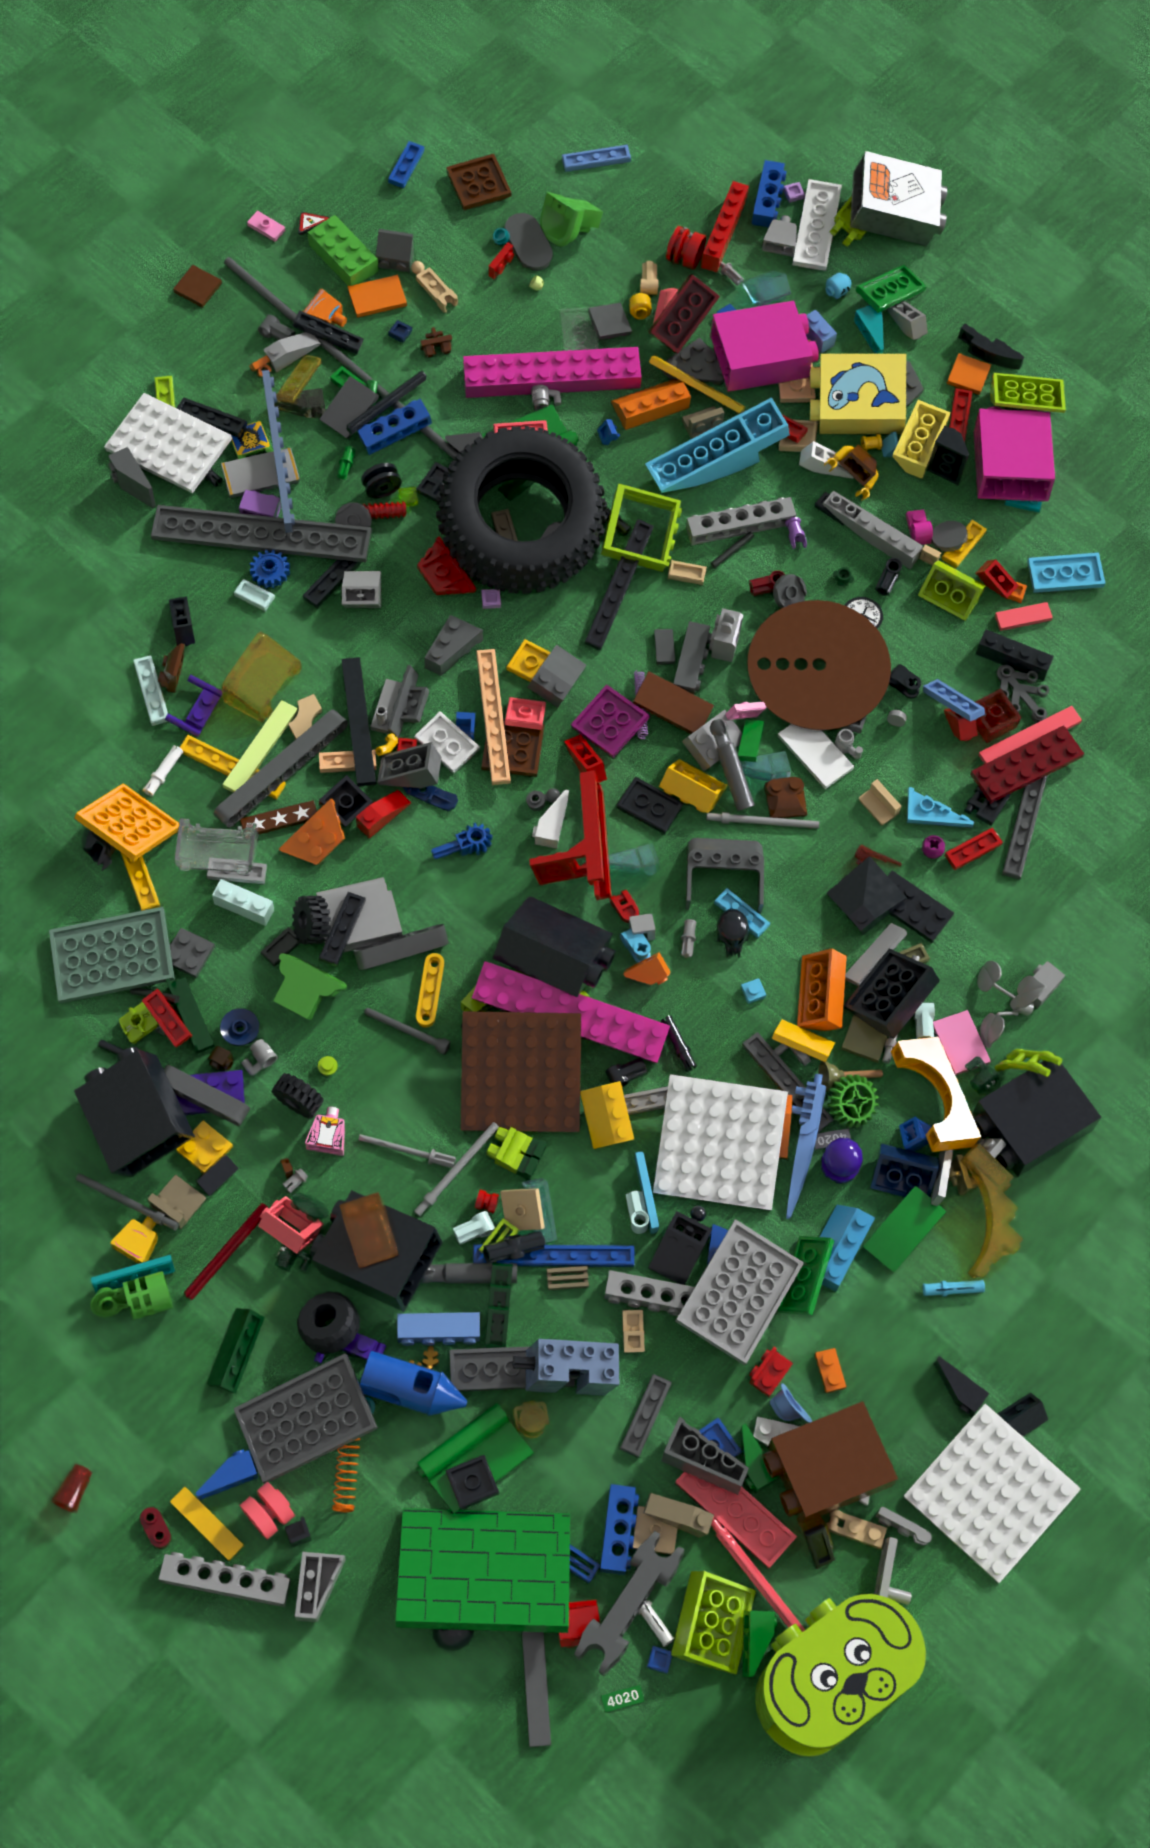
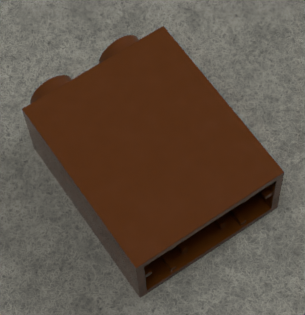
(829, 1463)

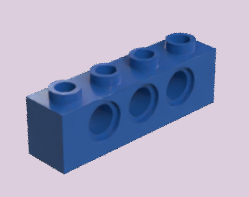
(768, 192)
(389, 434)
(609, 1562)

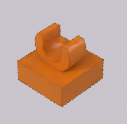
(259, 364)

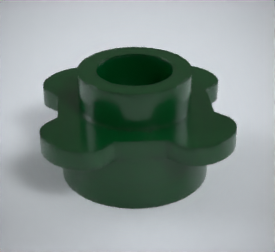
(843, 572)

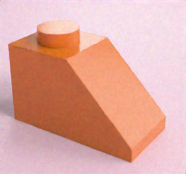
(649, 970)

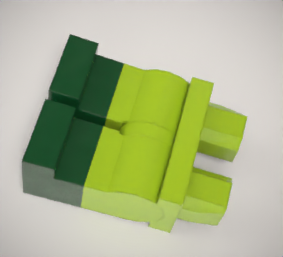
(518, 1152)

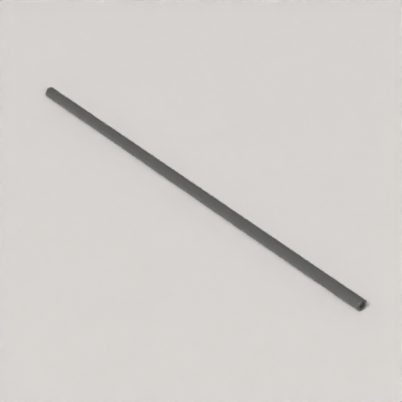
(331, 349)

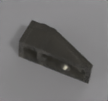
(308, 404)

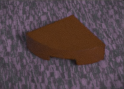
(287, 1168)

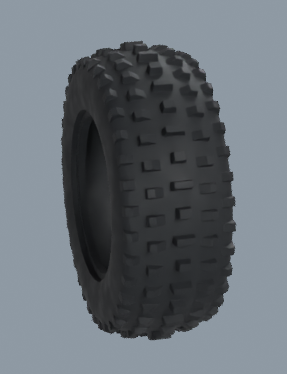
(515, 456)

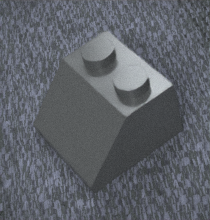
(395, 250)

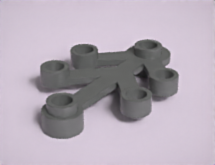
(1022, 690)

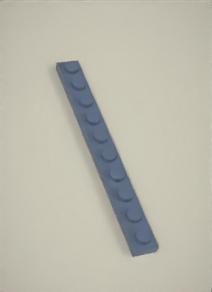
(277, 442)

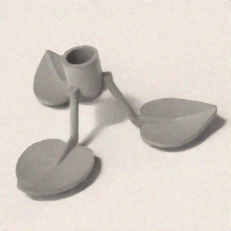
(1028, 991)

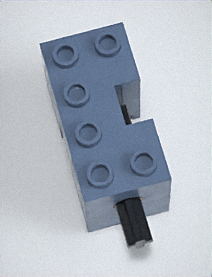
(554, 1362)

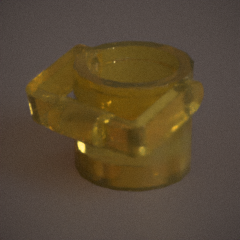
(532, 1418)

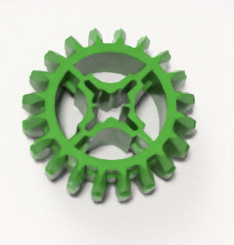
(857, 1115)

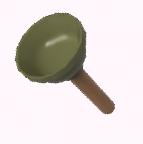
(832, 1074)

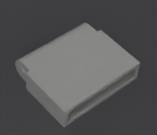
(378, 917)

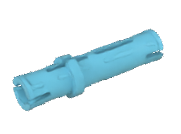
(953, 1288)

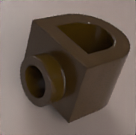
(220, 1059)

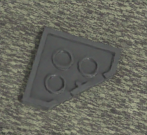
(698, 362)

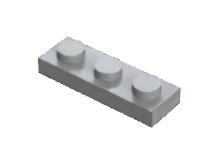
(256, 876)

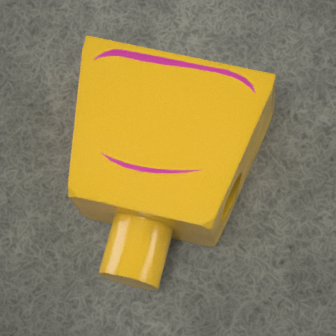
(136, 1240)

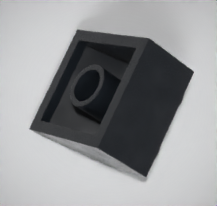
(348, 800)

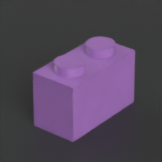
(259, 504)

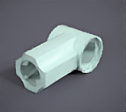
(924, 1020)
(637, 1210)
(478, 1226)

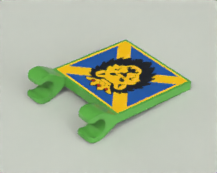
(251, 441)

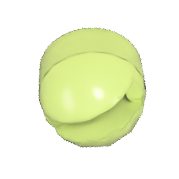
(536, 283)

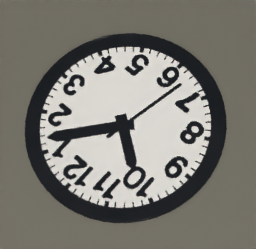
(868, 608)

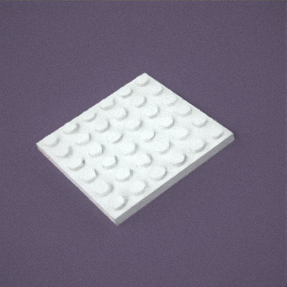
(720, 1142)
(992, 1493)

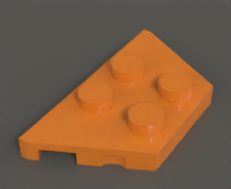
(317, 836)

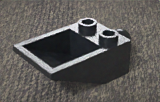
(680, 1250)

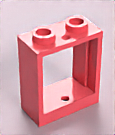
(283, 1232)

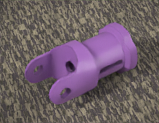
(796, 533)

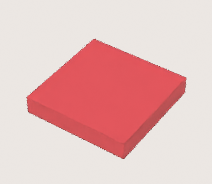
(525, 713)

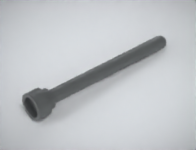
(441, 1045)

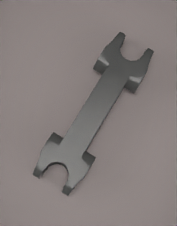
(609, 1634)

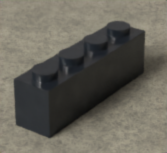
(1015, 654)

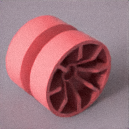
(274, 1507)

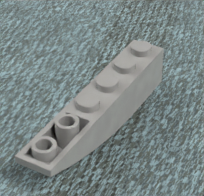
(874, 530)

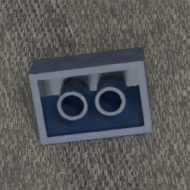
(901, 1170)

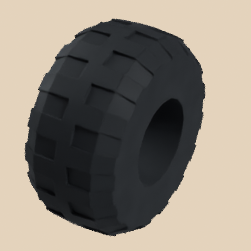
(338, 1333)

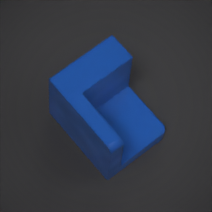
(466, 723)

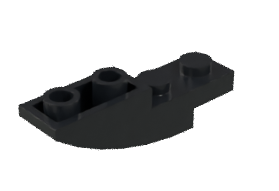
(993, 352)

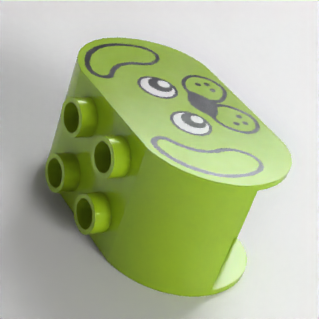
(838, 1672)

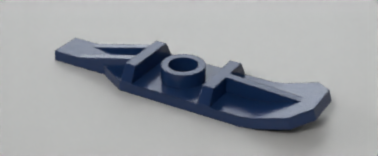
(434, 796)

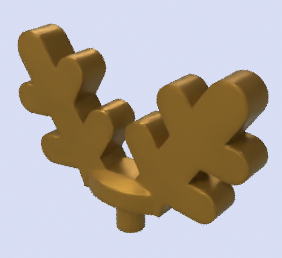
(431, 1354)

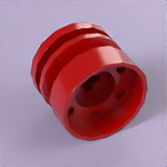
(688, 248)

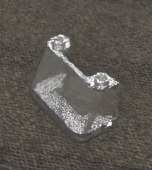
(216, 848)

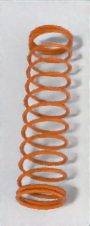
(338, 1506)

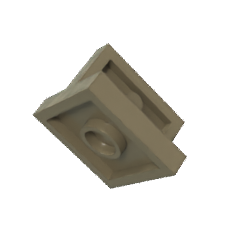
(703, 421)

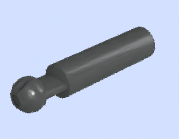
(731, 765)
(464, 1273)

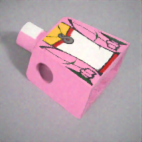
(327, 1133)

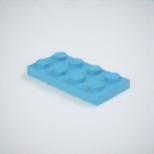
(1066, 572)

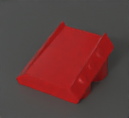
(579, 1617)

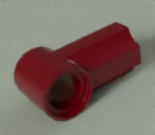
(764, 584)

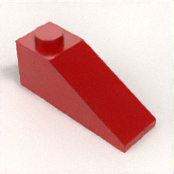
(585, 757)
(381, 812)

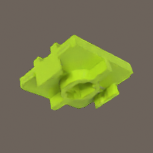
(129, 1023)

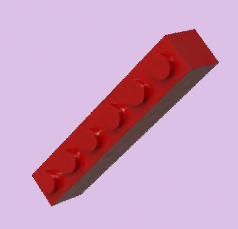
(724, 226)

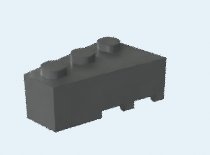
(451, 644)

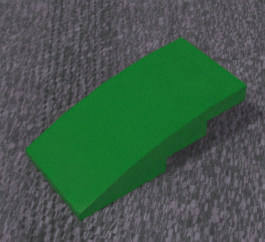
(904, 1229)

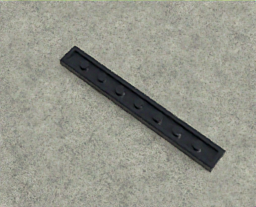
(618, 586)
(358, 722)

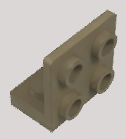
(177, 1201)

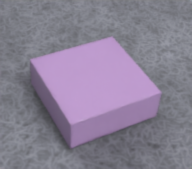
(794, 192)
(491, 599)

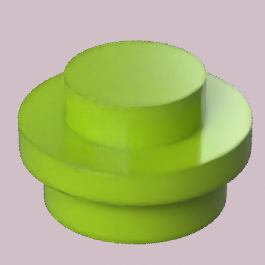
(327, 1066)

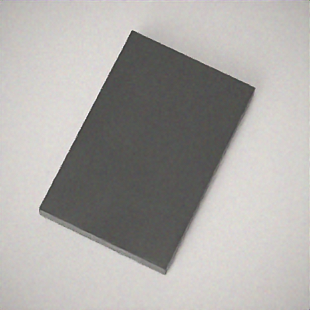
(347, 405)

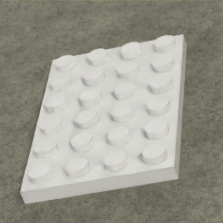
(169, 442)

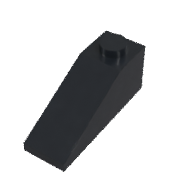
(182, 621)
(963, 1391)

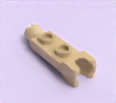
(434, 286)

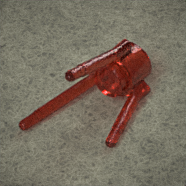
(864, 852)

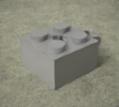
(726, 635)

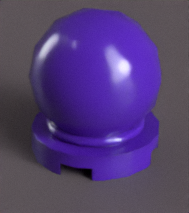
(842, 1160)

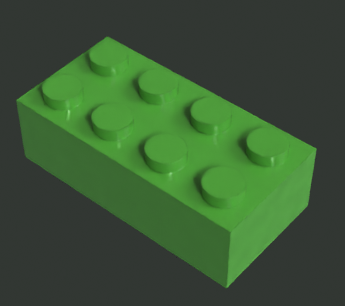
(343, 251)

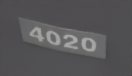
(823, 1139)

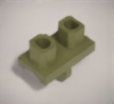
(960, 1177)

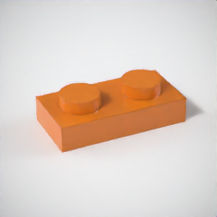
(830, 1370)

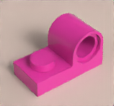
(919, 527)

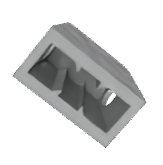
(781, 237)

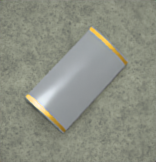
(257, 473)

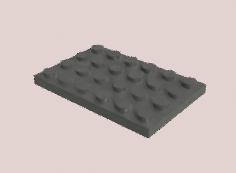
(305, 1418)

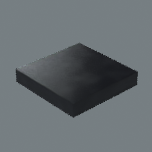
(472, 1482)

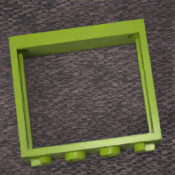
(648, 498)

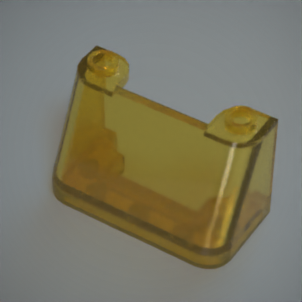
(259, 676)

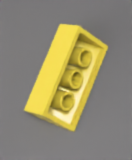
(919, 437)

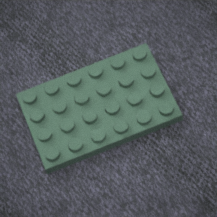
(111, 955)

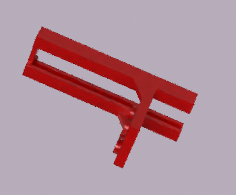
(593, 846)

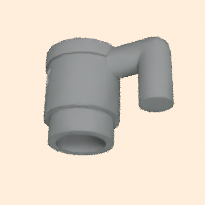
(541, 395)
(844, 743)
(264, 1056)

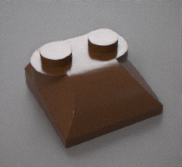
(173, 665)
(785, 797)

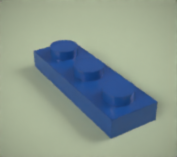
(406, 164)

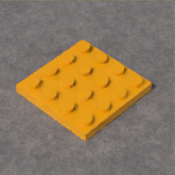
(127, 821)

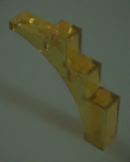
(999, 1209)

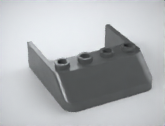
(725, 855)

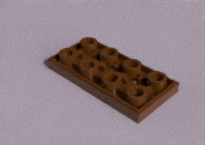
(672, 703)

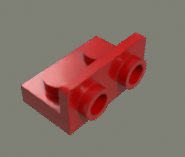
(770, 1372)

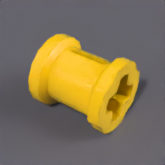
(871, 442)

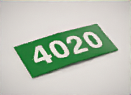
(622, 1698)

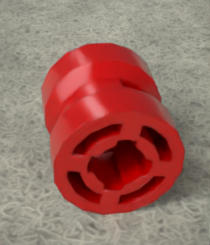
(487, 1201)

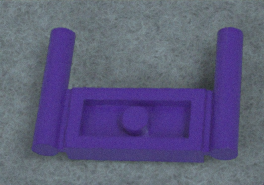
(201, 710)
(359, 1347)

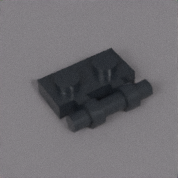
(987, 811)

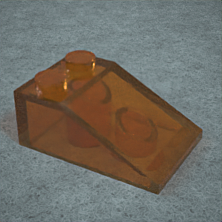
(369, 1229)

